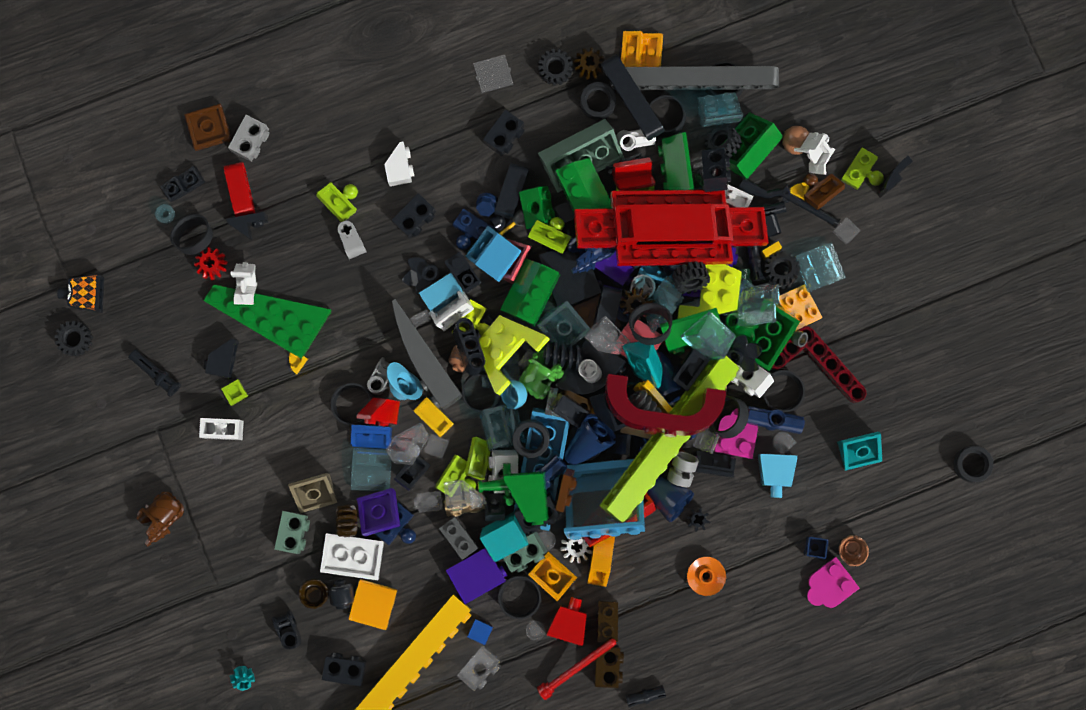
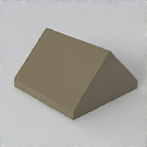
(313, 492)

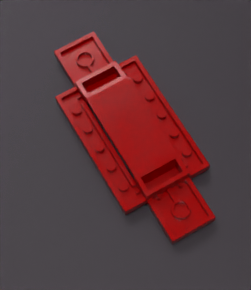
(670, 217)

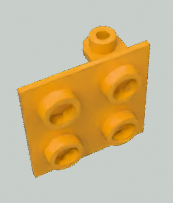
(800, 305)

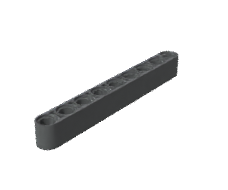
(705, 77)

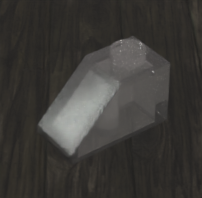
(606, 337)

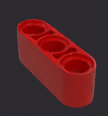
(239, 189)

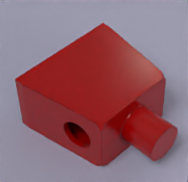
(569, 623)

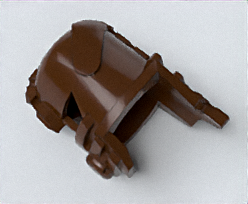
(162, 513)

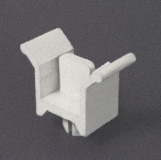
(817, 151)
(245, 283)

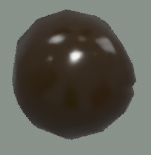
(313, 593)

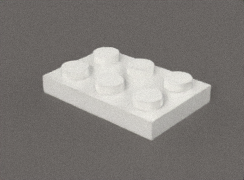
(352, 556)

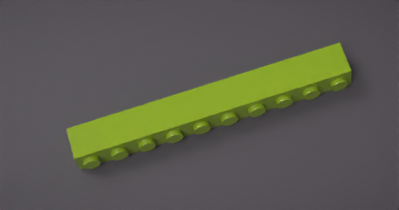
(660, 449)

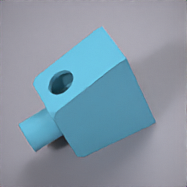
(777, 472)

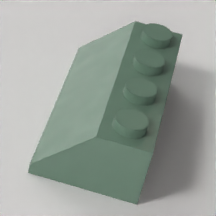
(594, 142)

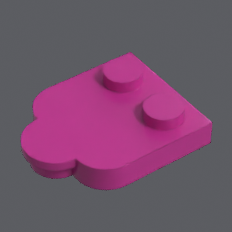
(740, 445)
(830, 585)

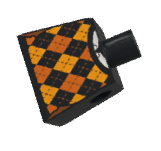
(84, 293)

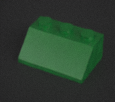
(758, 140)
(676, 163)
(583, 186)
(530, 291)
(774, 336)
(674, 342)

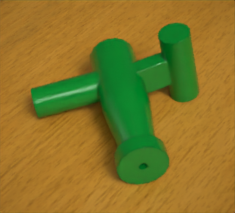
(498, 485)

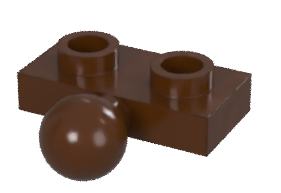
(823, 191)
(567, 484)

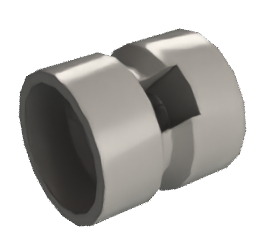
(645, 282)
(682, 469)

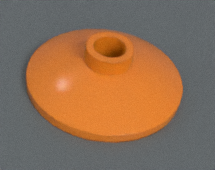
(716, 578)

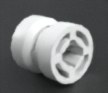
(586, 369)

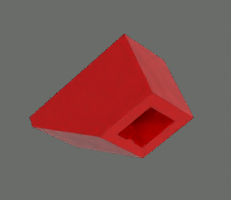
(381, 411)

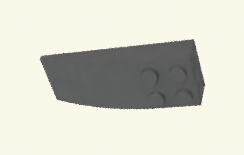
(430, 370)

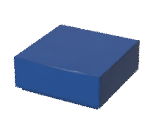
(480, 632)

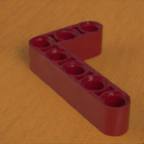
(820, 360)

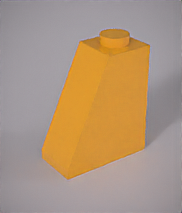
(601, 562)

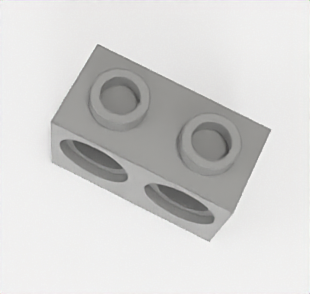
(244, 136)

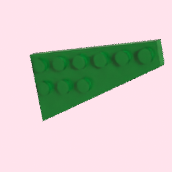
(279, 320)

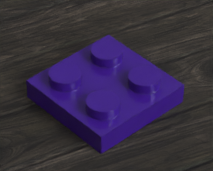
(378, 512)

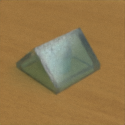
(709, 337)

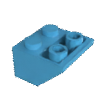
(493, 253)

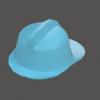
(403, 383)

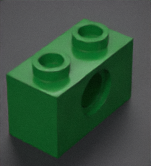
(530, 200)

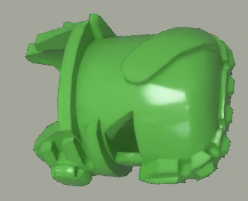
(539, 377)

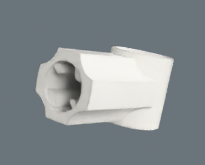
(637, 139)

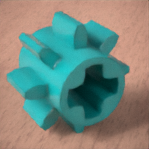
(242, 678)

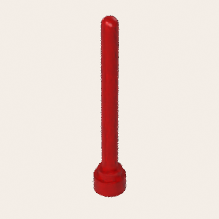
(546, 689)

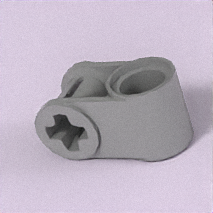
(352, 242)
(379, 375)

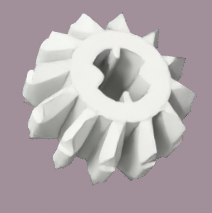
(573, 552)

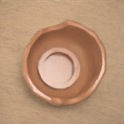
(794, 138)
(853, 550)

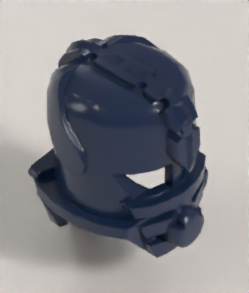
(588, 256)

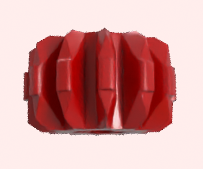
(205, 259)

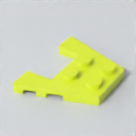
(720, 292)
(500, 343)

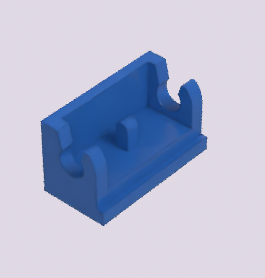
(371, 436)

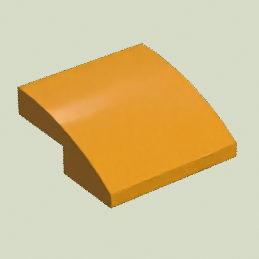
(641, 49)
(373, 604)

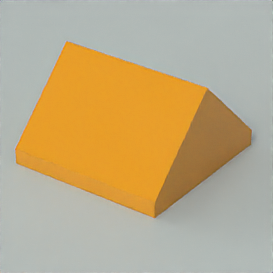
(552, 576)

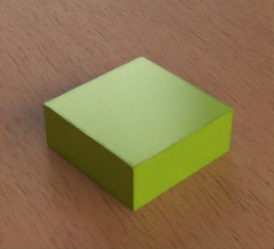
(234, 392)

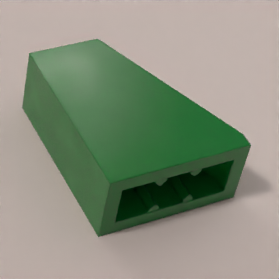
(530, 495)

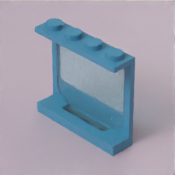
(585, 515)

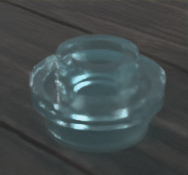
(159, 213)

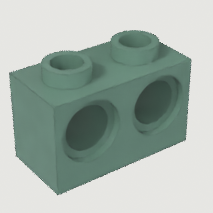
(286, 531)
(526, 555)

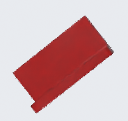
(633, 174)

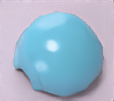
(514, 395)

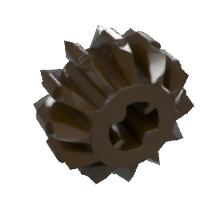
(589, 56)
(630, 299)
(346, 521)

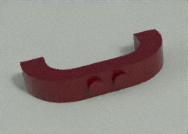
(660, 422)

